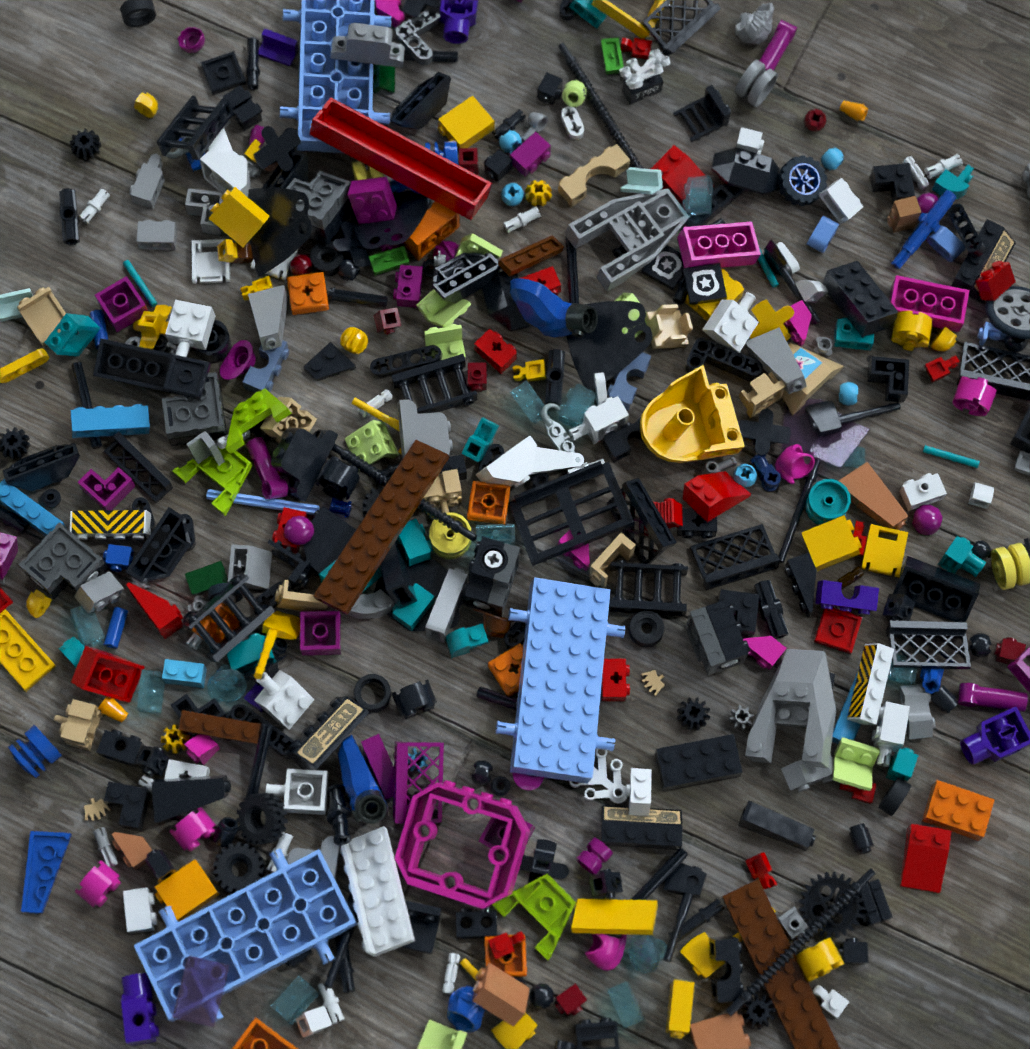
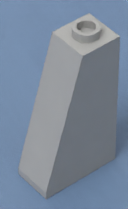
(269, 312)
(777, 357)
(446, 605)

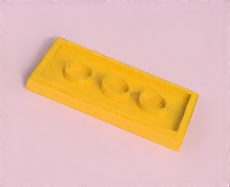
(21, 654)
(614, 916)

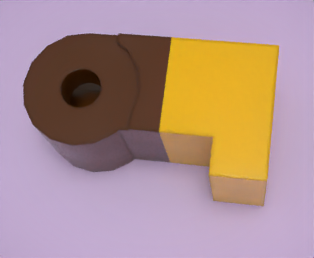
(253, 148)
(234, 252)

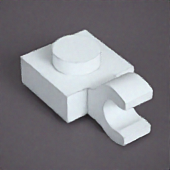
(832, 1001)

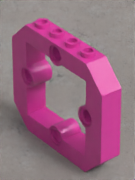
(413, 840)

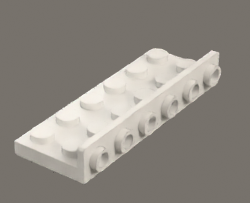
(377, 892)

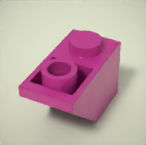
(390, 8)
(799, 323)
(579, 555)
(765, 650)
(201, 748)

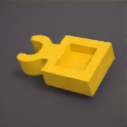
(257, 285)
(533, 371)

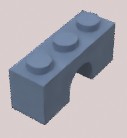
(263, 378)
(621, 387)

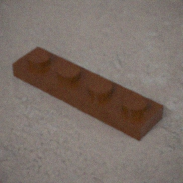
(531, 255)
(219, 727)

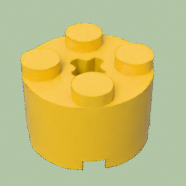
(912, 330)
(819, 959)

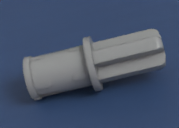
(105, 847)

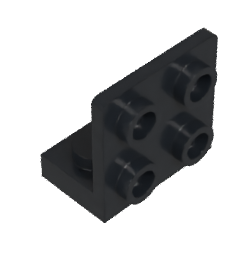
(424, 924)

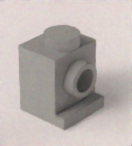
(785, 922)

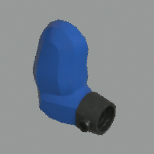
(550, 312)
(364, 794)

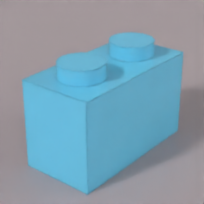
(184, 673)

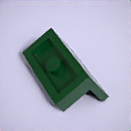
(383, 78)
(205, 577)

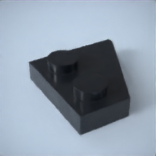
(328, 362)

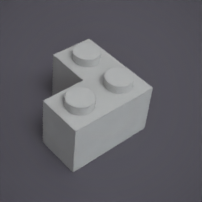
(200, 203)

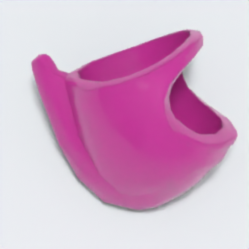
(792, 464)
(606, 951)

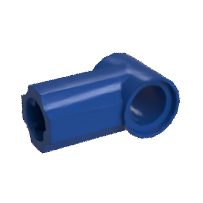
(931, 679)

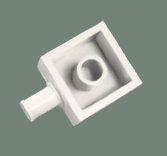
(732, 323)
(189, 326)
(601, 420)
(283, 698)
(890, 730)
(303, 791)

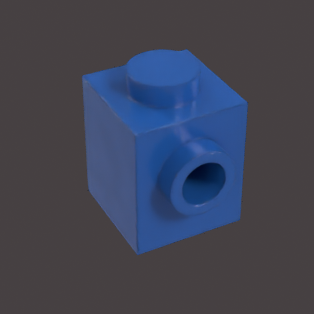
(118, 557)

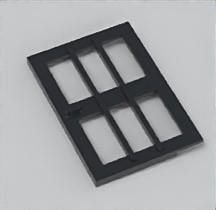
(568, 507)

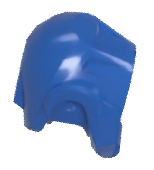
(462, 1003)

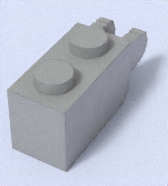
(148, 183)

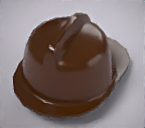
(495, 625)

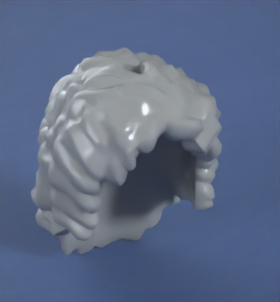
(756, 26)

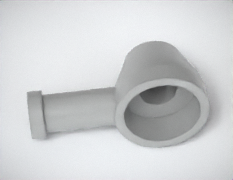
(538, 123)
(718, 466)

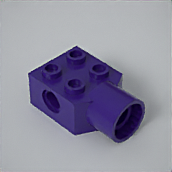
(458, 17)
(997, 738)
(135, 1004)

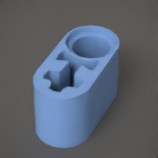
(823, 234)
(946, 243)

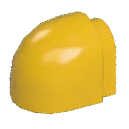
(146, 105)
(944, 340)
(37, 603)

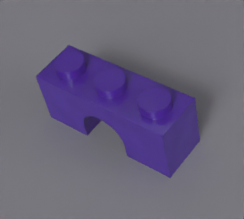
(830, 596)

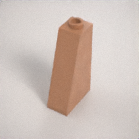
(874, 497)

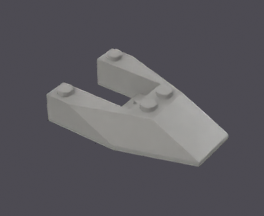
(641, 225)
(798, 698)

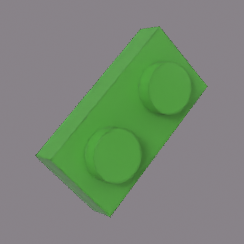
(612, 55)
(389, 260)

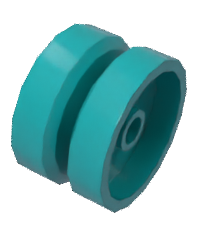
(827, 501)

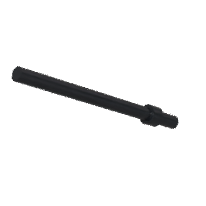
(810, 478)

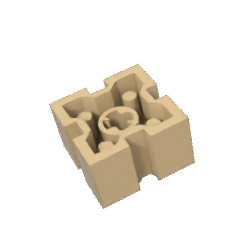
(297, 419)
(445, 491)
(80, 725)

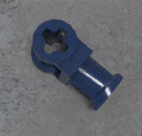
(766, 472)

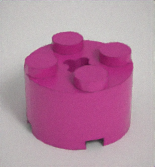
(974, 396)
(192, 829)
(98, 884)

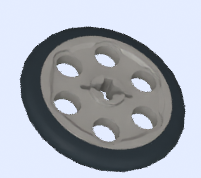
(1003, 322)

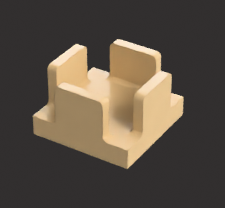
(669, 327)
(765, 393)

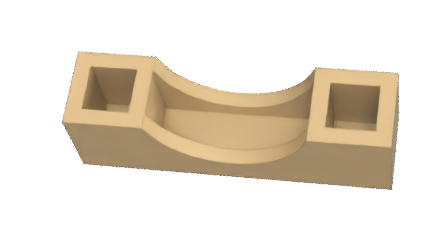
(610, 162)

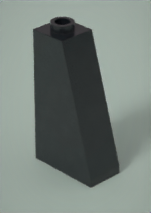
(397, 577)
(182, 795)
(776, 826)

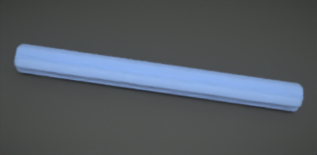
(265, 503)

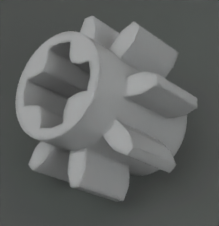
(744, 713)

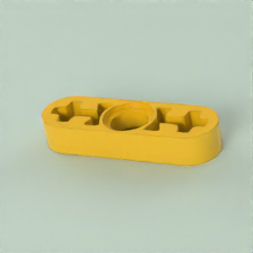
(23, 365)

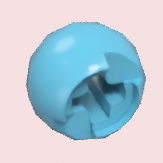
(510, 141)
(832, 158)
(512, 188)
(848, 393)
(747, 470)

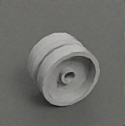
(756, 83)

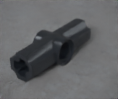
(70, 226)
(555, 368)
(771, 609)

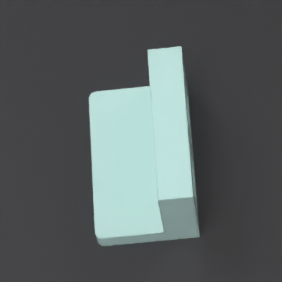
(643, 181)
(9, 304)

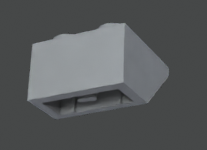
(251, 562)

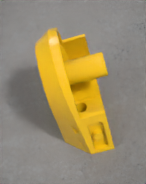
(691, 421)

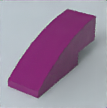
(380, 764)

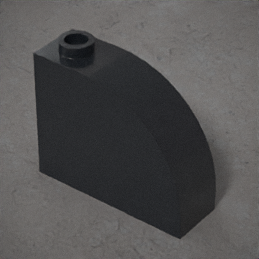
(328, 541)

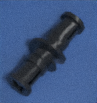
(338, 814)

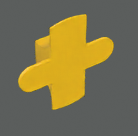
(770, 319)
(152, 325)

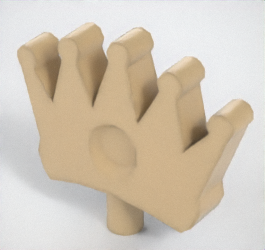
(654, 681)
(95, 808)

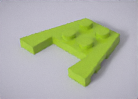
(251, 413)
(228, 475)
(547, 904)

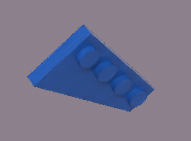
(43, 863)

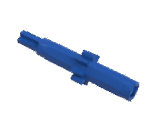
(927, 224)

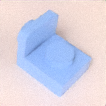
(990, 331)

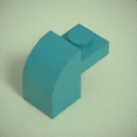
(955, 184)
(480, 440)
(462, 640)
(72, 650)

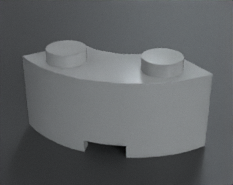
(372, 606)
(919, 722)
(800, 775)

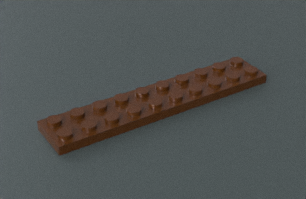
(381, 527)
(789, 988)

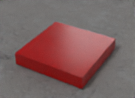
(838, 630)

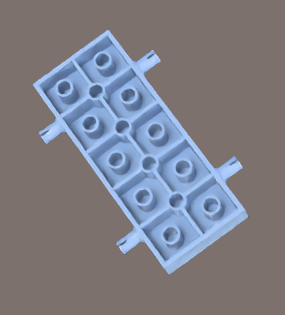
(328, 77)
(560, 681)
(252, 928)

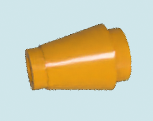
(854, 110)
(113, 709)

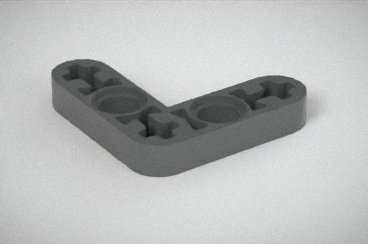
(413, 35)

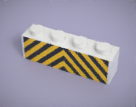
(110, 524)
(870, 684)

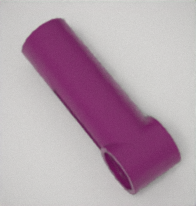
(782, 37)
(272, 484)
(974, 695)

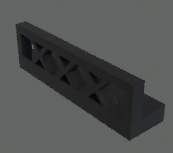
(143, 462)

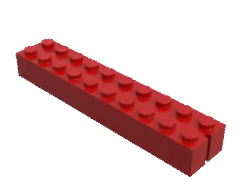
(400, 158)

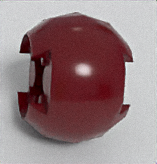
(815, 114)
(300, 265)

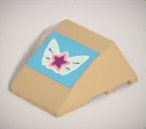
(816, 372)

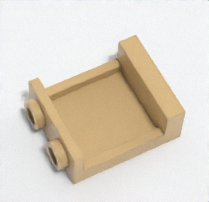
(41, 313)
(620, 545)
(297, 600)

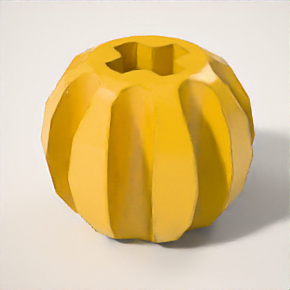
(538, 193)
(354, 340)
(177, 744)

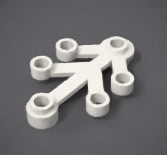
(652, 67)
(600, 778)

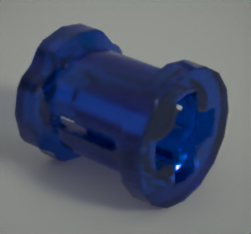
(340, 507)

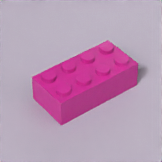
(720, 243)
(941, 302)

